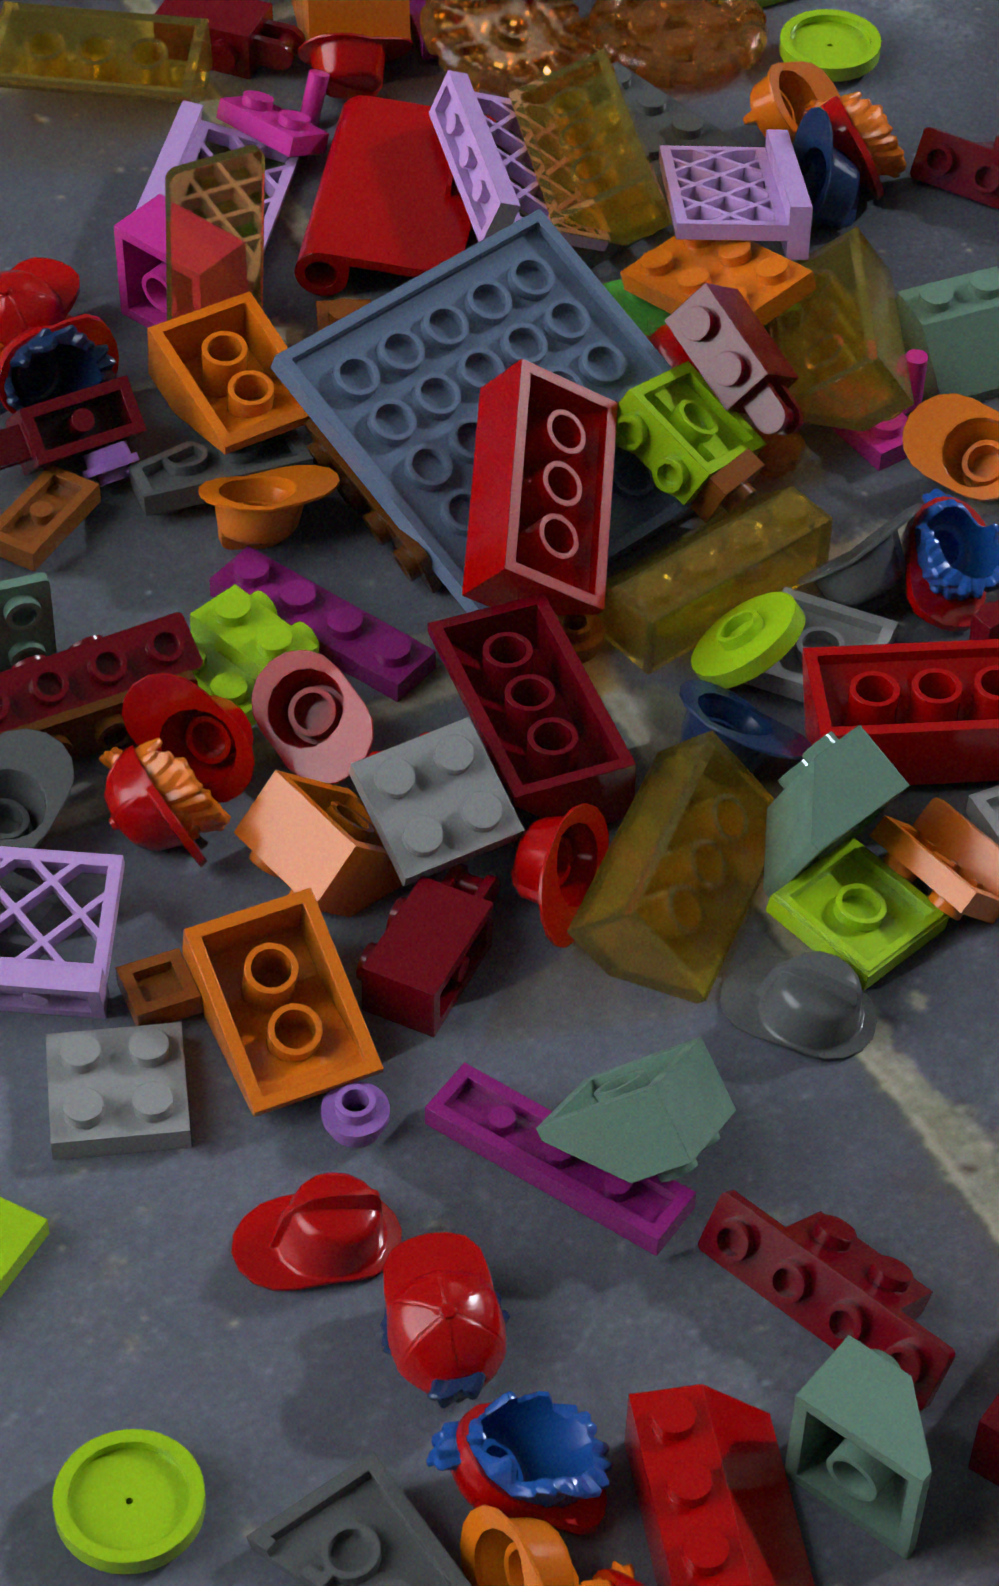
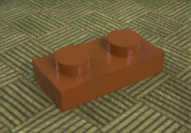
(45, 516)

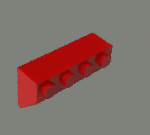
(540, 492)
(919, 702)
(712, 1491)

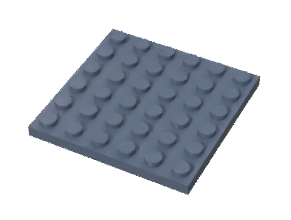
(406, 374)

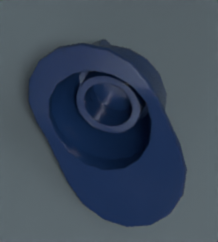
(827, 172)
(737, 724)

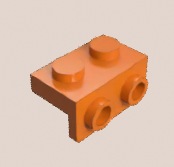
(948, 857)

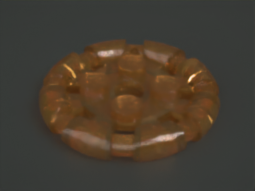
(660, 33)
(505, 39)

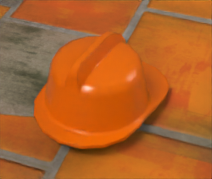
(780, 97)
(956, 445)
(265, 505)
(513, 1551)

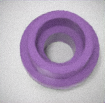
(109, 463)
(358, 1127)

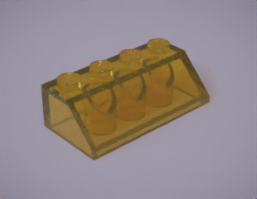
(104, 53)
(590, 153)
(846, 339)
(679, 591)
(678, 872)

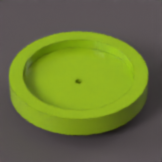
(833, 41)
(748, 640)
(122, 1469)

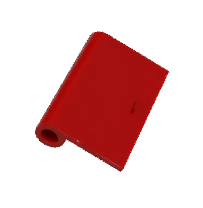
(382, 198)

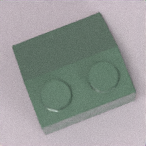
(958, 330)
(825, 803)
(644, 1115)
(862, 1444)

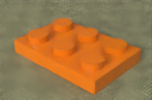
(682, 266)

